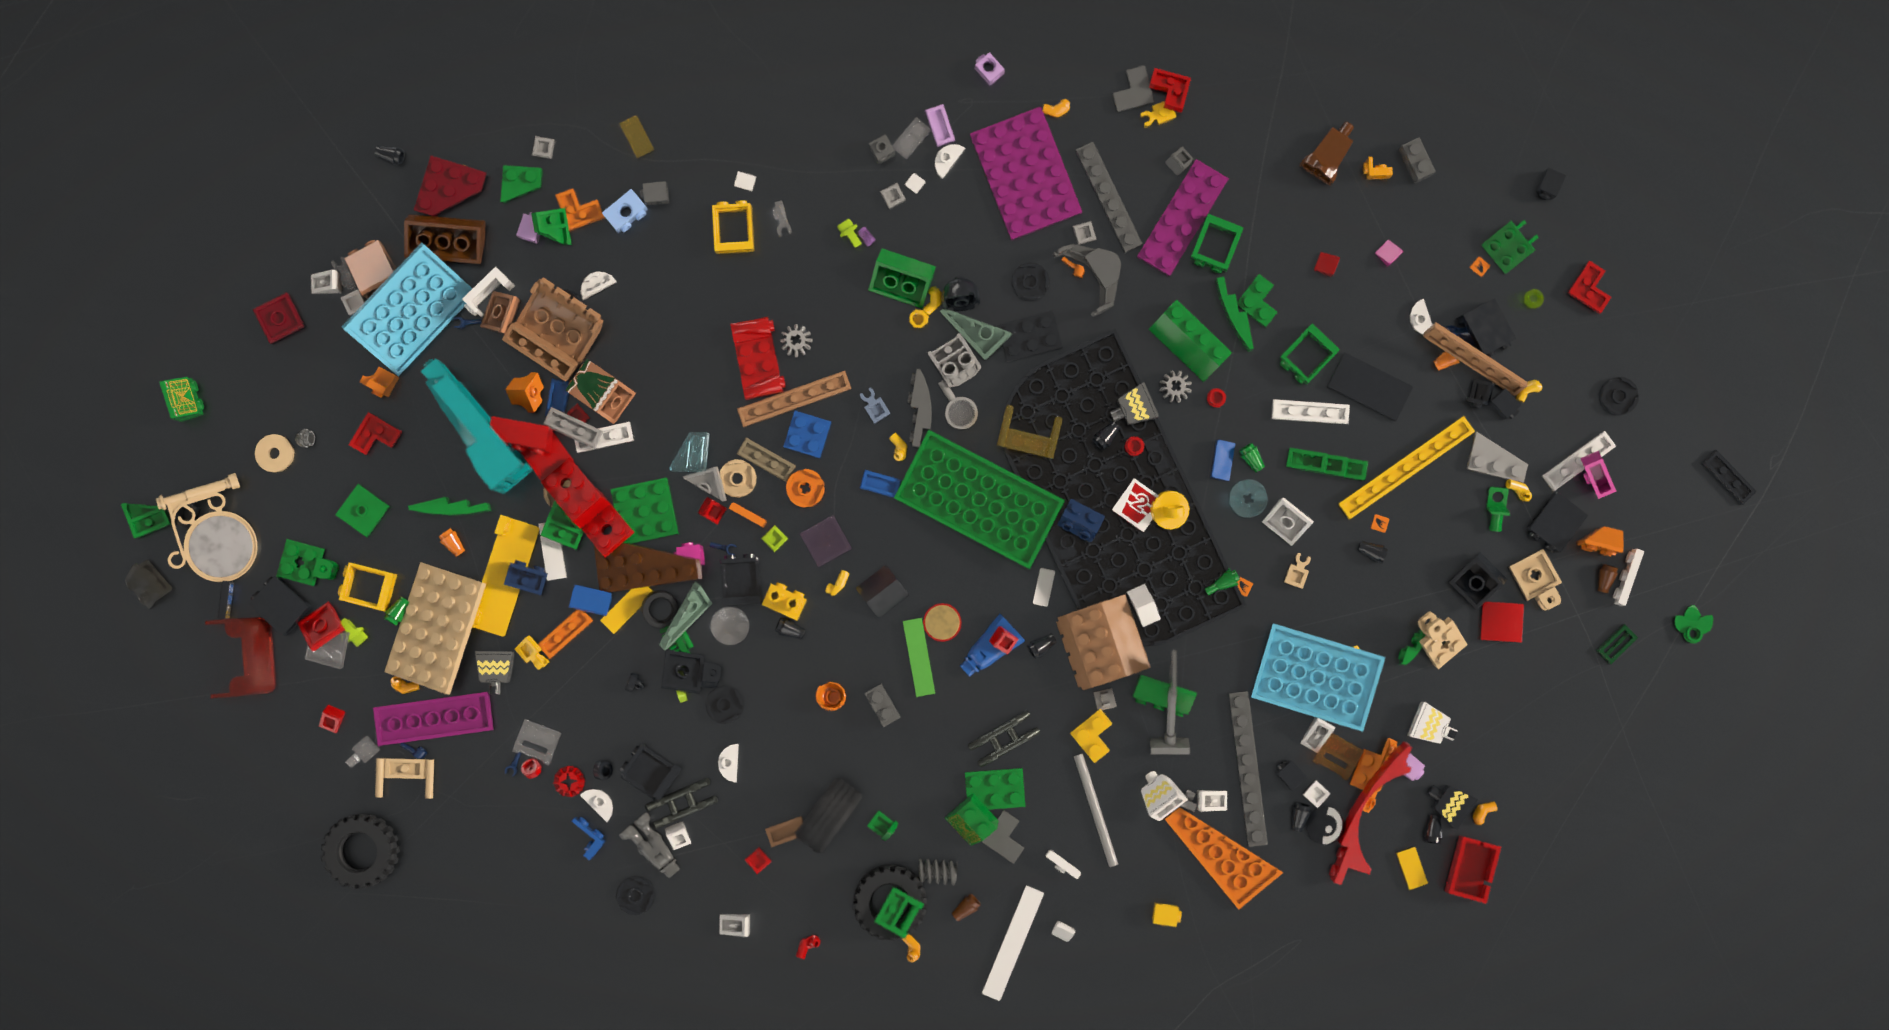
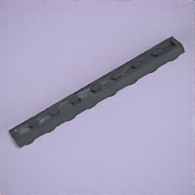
(1248, 769)

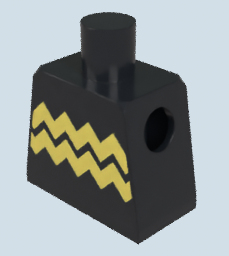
(1451, 804)

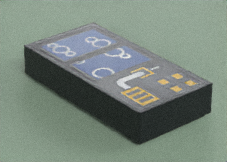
(226, 600)

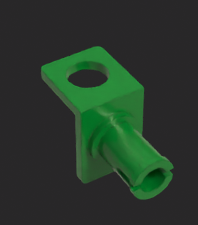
(1497, 509)

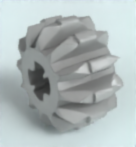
(794, 334)
(1168, 385)

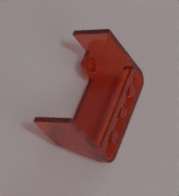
(257, 656)

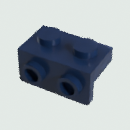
(1081, 520)
(525, 577)

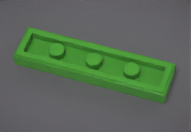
(919, 657)

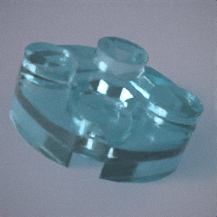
(1250, 509)

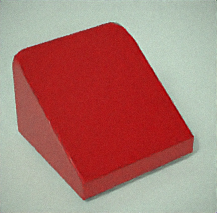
(1327, 263)
(712, 510)
(1003, 640)
(331, 718)

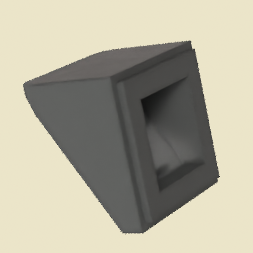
(1179, 161)

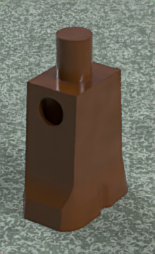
(1329, 154)

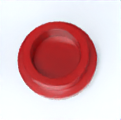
(1216, 397)
(1134, 446)

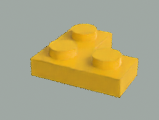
(1087, 735)

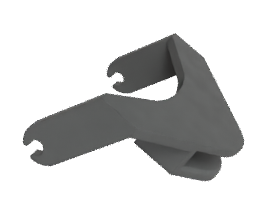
(1105, 267)

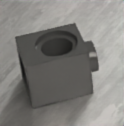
(882, 149)
(654, 193)

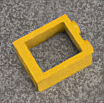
(732, 247)
(386, 591)

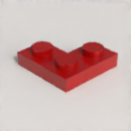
(1174, 85)
(1585, 288)
(372, 429)

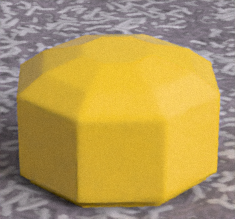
(918, 318)

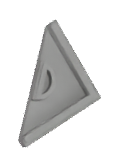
(709, 482)

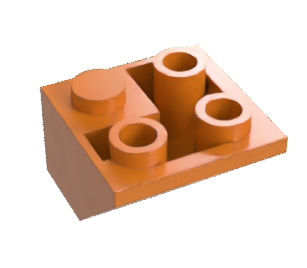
(1605, 539)

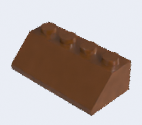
(446, 237)

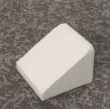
(677, 835)
(1063, 931)

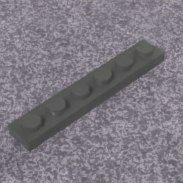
(1108, 197)

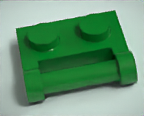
(892, 910)

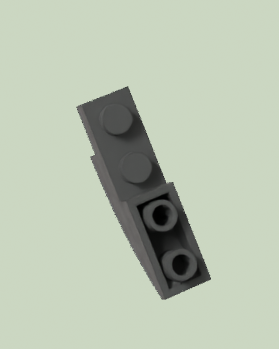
(920, 400)

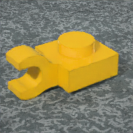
(529, 651)

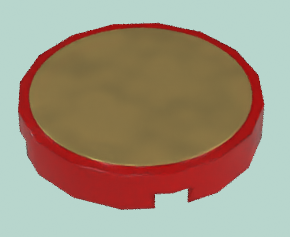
(942, 622)

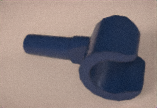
(466, 322)
(722, 547)
(419, 753)
(513, 765)

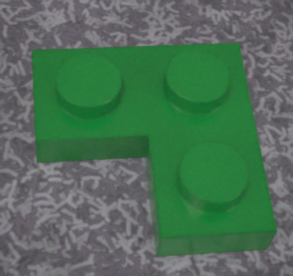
(1253, 301)

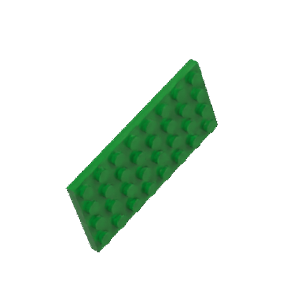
(979, 499)

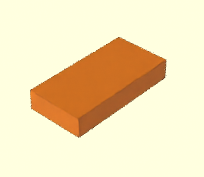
(747, 514)

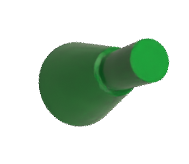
(1227, 580)

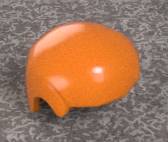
(830, 696)

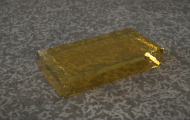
(636, 136)

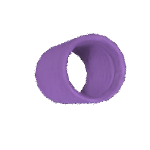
(870, 241)

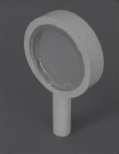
(961, 411)

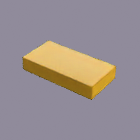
(1412, 868)

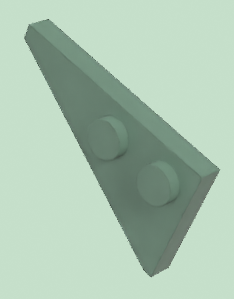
(980, 335)
(691, 609)

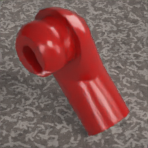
(807, 943)

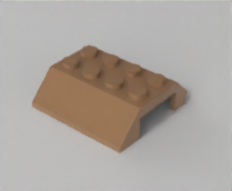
(554, 329)
(1103, 643)

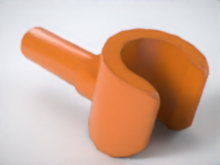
(1078, 269)

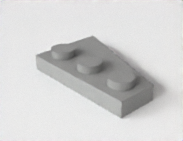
(1494, 460)

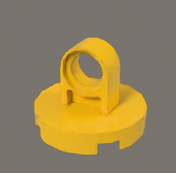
(1170, 509)

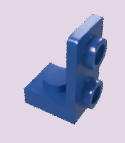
(592, 847)

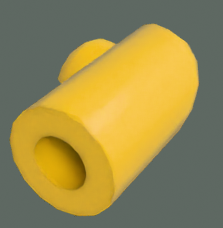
(1532, 386)

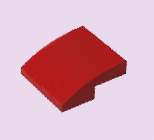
(1502, 622)

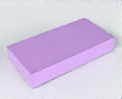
(940, 125)

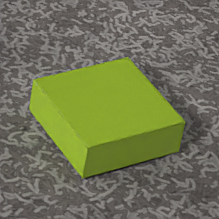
(774, 538)

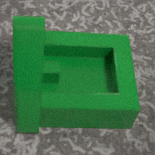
(882, 825)

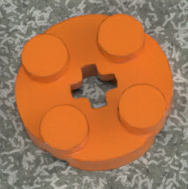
(800, 478)

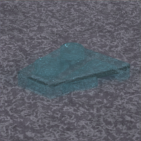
(692, 453)

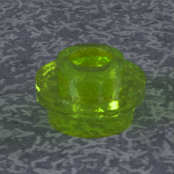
(1539, 296)

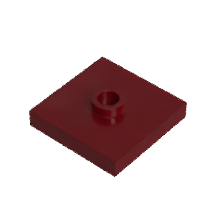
(278, 318)

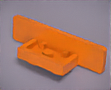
(1366, 768)

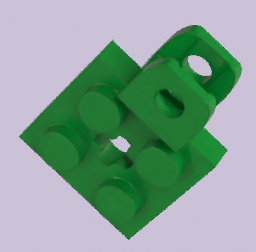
(313, 566)

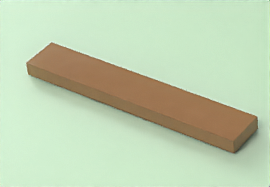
(1475, 359)
(794, 398)

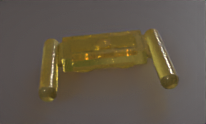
(1026, 441)

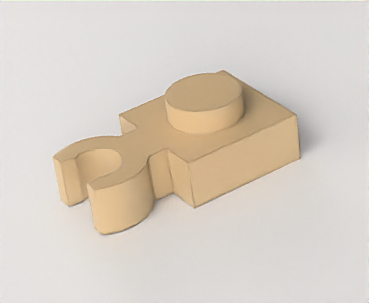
(1297, 574)

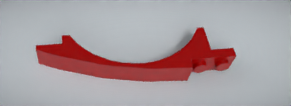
(1350, 853)

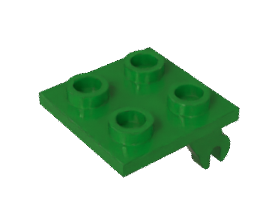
(1509, 246)

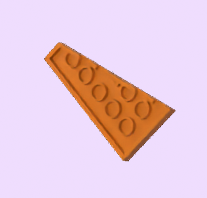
(1229, 864)

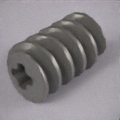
(937, 871)

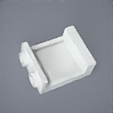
(484, 289)

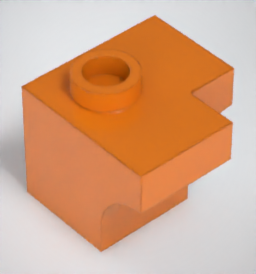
(381, 382)
(526, 392)

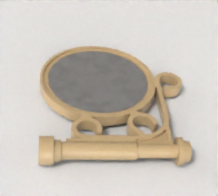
(218, 543)

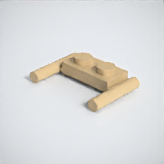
(404, 769)

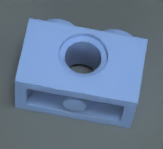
(628, 200)

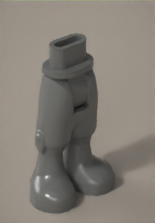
(654, 849)

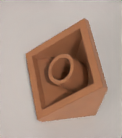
(500, 312)

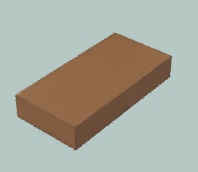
(784, 831)

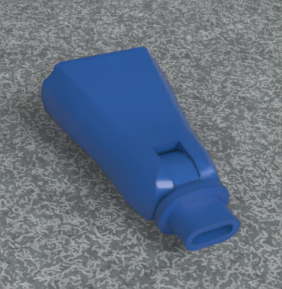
(983, 652)

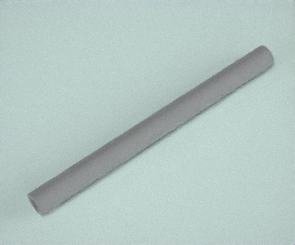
(1095, 809)

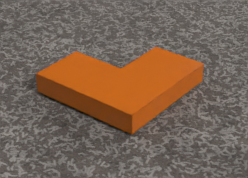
(579, 215)

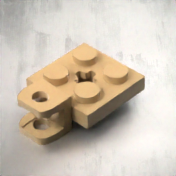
(1546, 582)
(1436, 632)

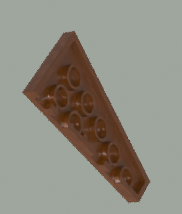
(641, 567)

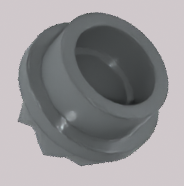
(305, 438)

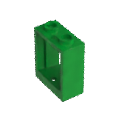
(1224, 226)
(1322, 340)

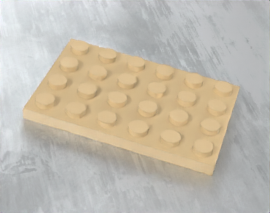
(435, 628)

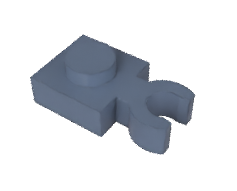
(876, 409)

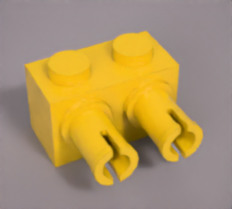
(784, 601)

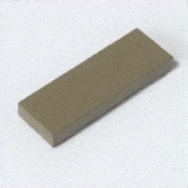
(766, 459)

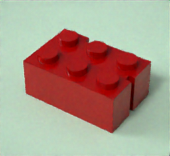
(523, 435)
(1470, 866)

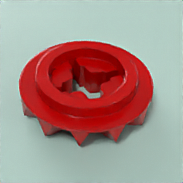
(575, 774)

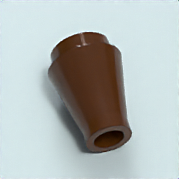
(1607, 577)
(966, 907)

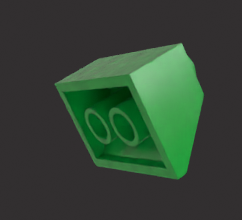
(901, 278)
(1157, 693)

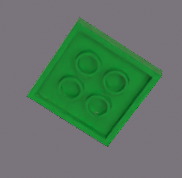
(646, 509)

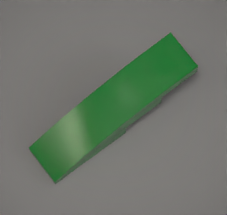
(1237, 319)
(1327, 464)
(443, 507)

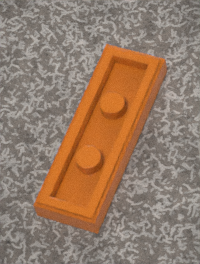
(565, 632)

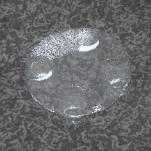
(730, 625)

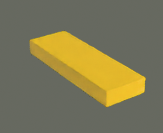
(625, 608)

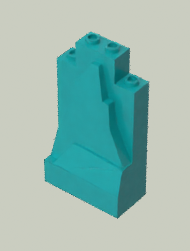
(493, 460)

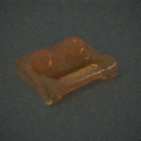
(1342, 750)

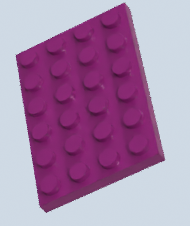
(1026, 173)

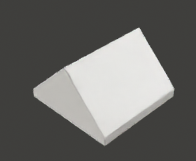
(1287, 521)

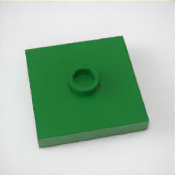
(362, 510)

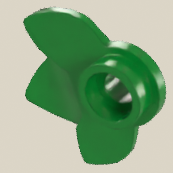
(1693, 621)

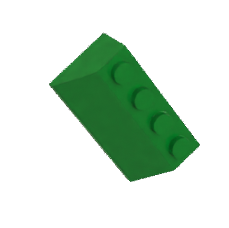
(1190, 340)

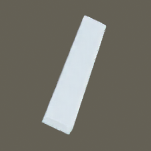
(1012, 943)

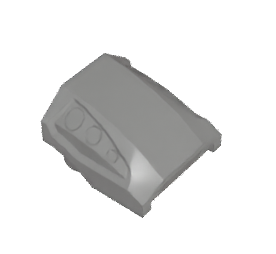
(955, 361)

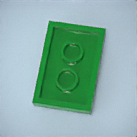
(997, 787)

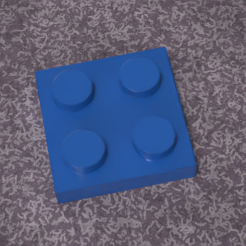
(807, 434)

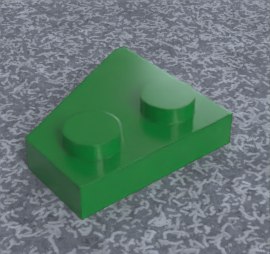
(519, 181)
(552, 225)
(145, 518)
(561, 528)

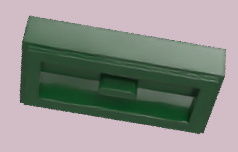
(1605, 654)

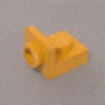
(1378, 172)

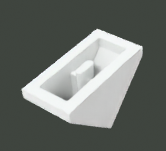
(326, 282)
(1144, 605)
(1317, 734)
(1211, 800)
(735, 924)

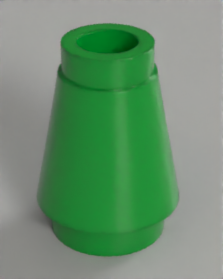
(1252, 457)
(396, 611)

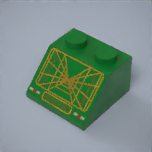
(182, 398)
(972, 820)

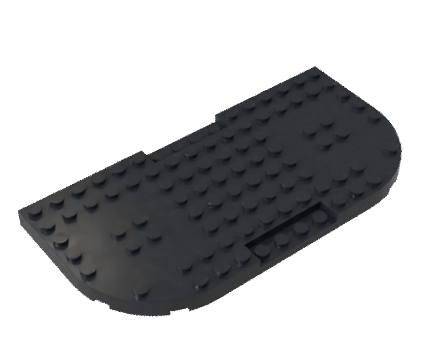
(1170, 562)

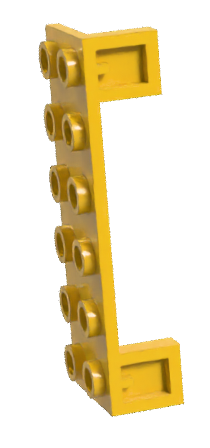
(513, 542)

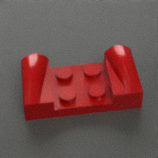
(757, 358)

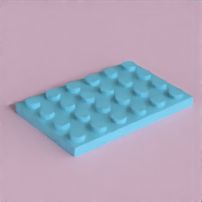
(408, 309)
(1318, 677)

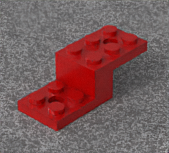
(587, 507)

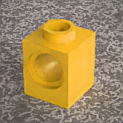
(1166, 914)

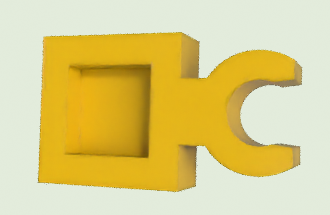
(1159, 114)

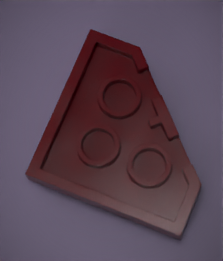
(447, 185)

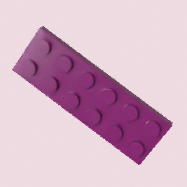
(1182, 217)
(433, 718)

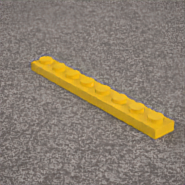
(1406, 467)

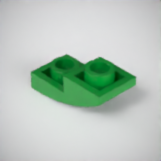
(1408, 653)

